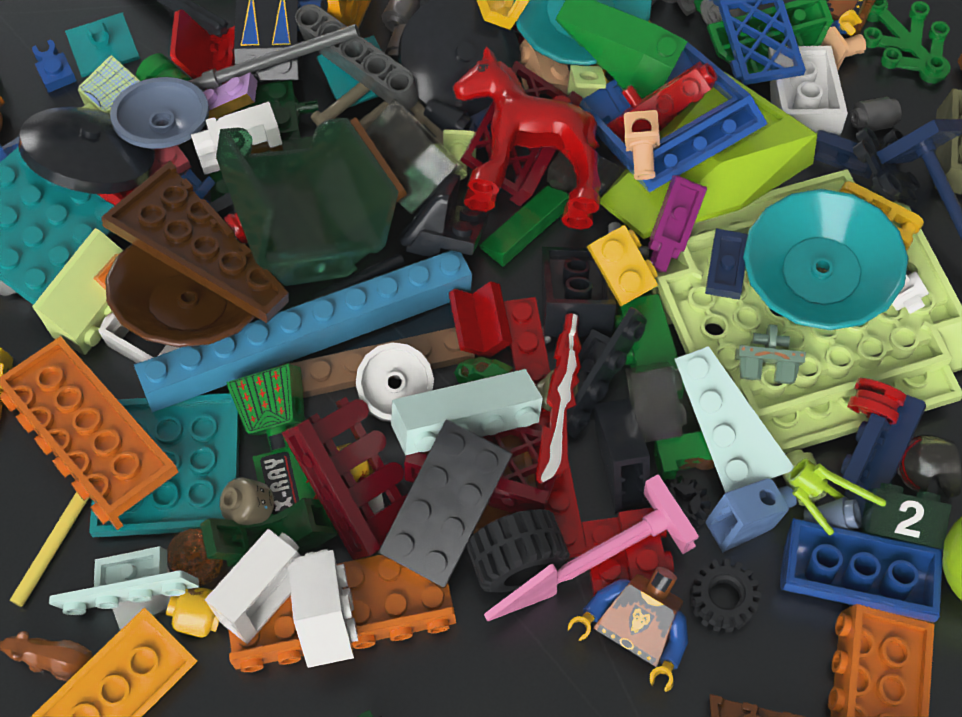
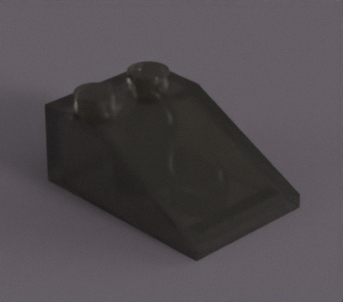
(412, 154)

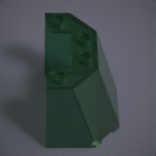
(311, 207)

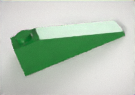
(623, 44)

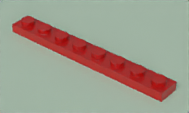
(530, 353)

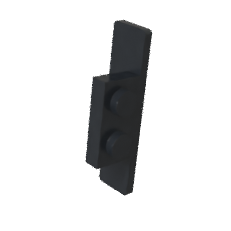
(599, 362)

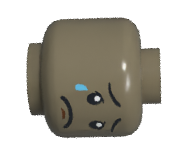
(246, 501)

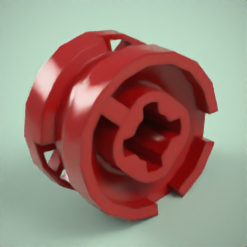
(877, 399)

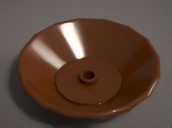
(168, 305)

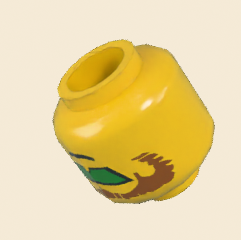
(192, 613)

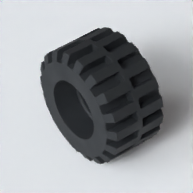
(516, 549)

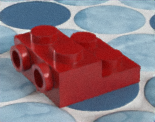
(637, 559)

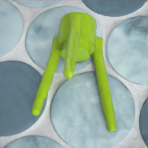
(814, 479)

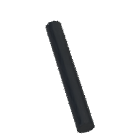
(369, 273)

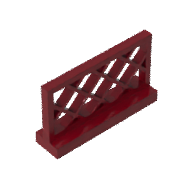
(538, 158)
(509, 494)

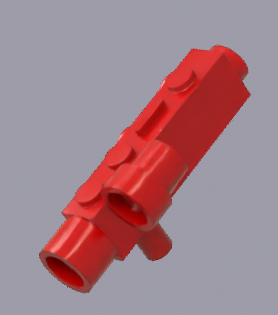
(667, 99)

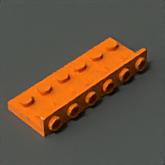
(85, 430)
(386, 602)
(881, 665)

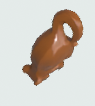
(59, 657)

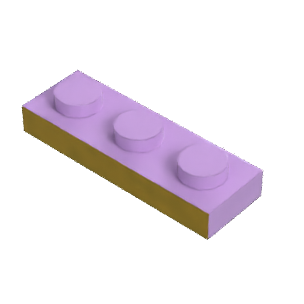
(231, 96)

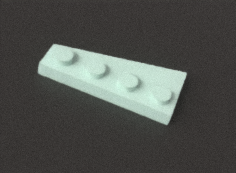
(732, 430)

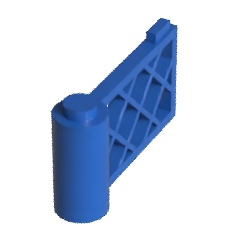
(783, 24)

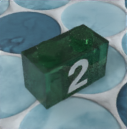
(907, 517)

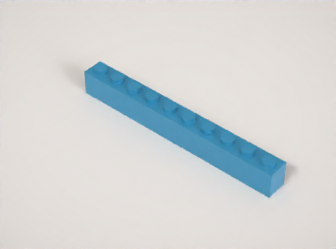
(303, 330)

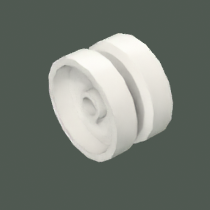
(388, 361)

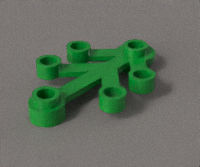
(932, 65)

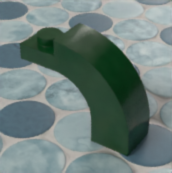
(303, 522)

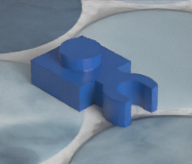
(53, 67)

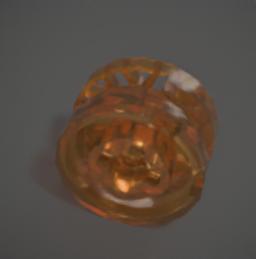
(189, 555)

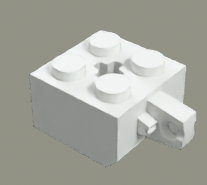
(322, 608)

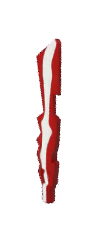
(554, 443)

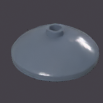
(159, 112)

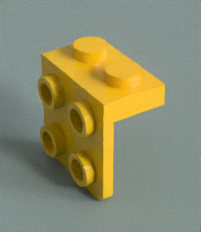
(623, 264)

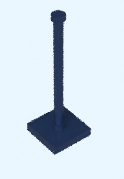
(923, 144)

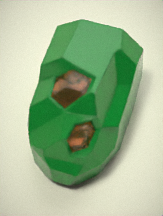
(480, 368)

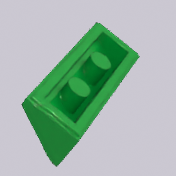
(525, 225)

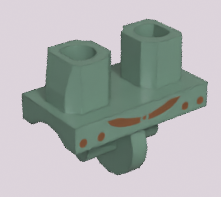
(785, 361)

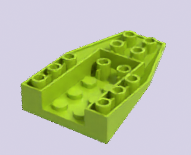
(731, 176)

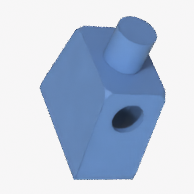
(749, 512)

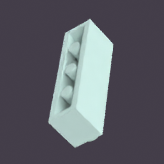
(478, 406)

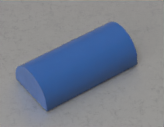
(862, 570)

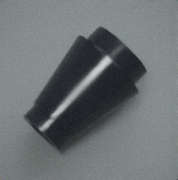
(447, 116)

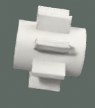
(911, 294)

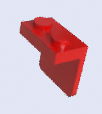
(197, 50)

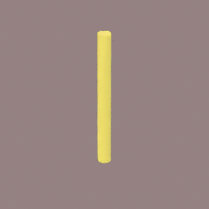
(48, 550)

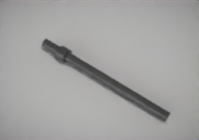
(212, 78)

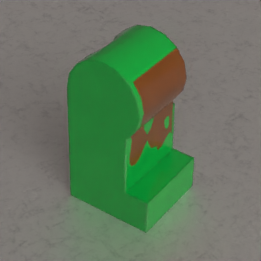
(681, 454)

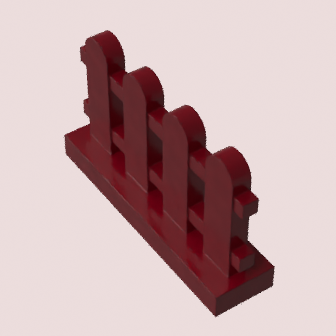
(334, 484)

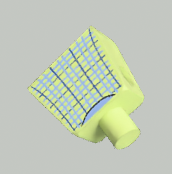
(105, 85)

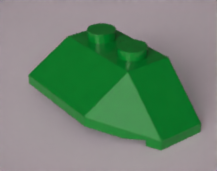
(808, 20)

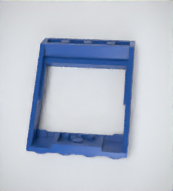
(690, 143)

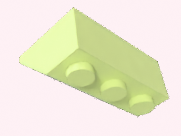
(76, 302)

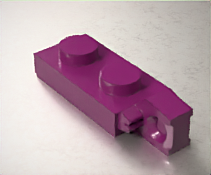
(675, 221)

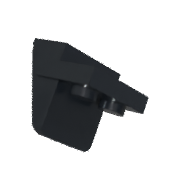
(444, 224)

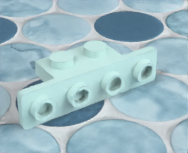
(126, 577)

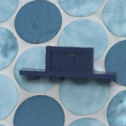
(881, 449)

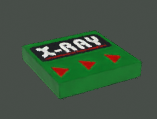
(284, 477)

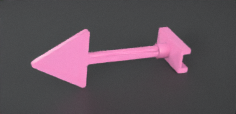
(666, 516)

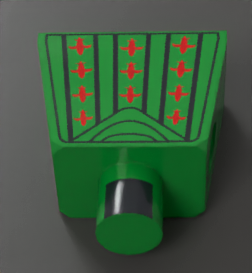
(270, 402)

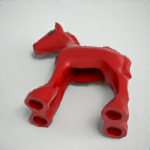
(531, 124)

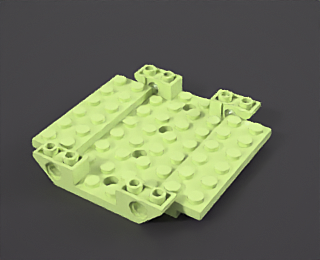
(895, 348)

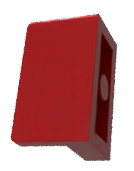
(481, 320)

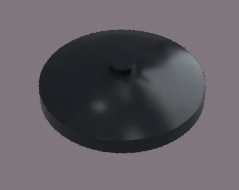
(445, 43)
(83, 151)

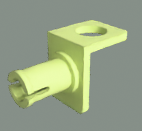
(585, 80)
(456, 143)

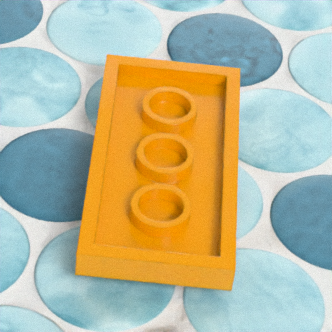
(124, 674)

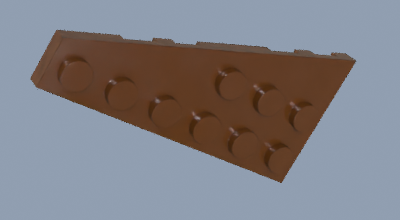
(190, 236)

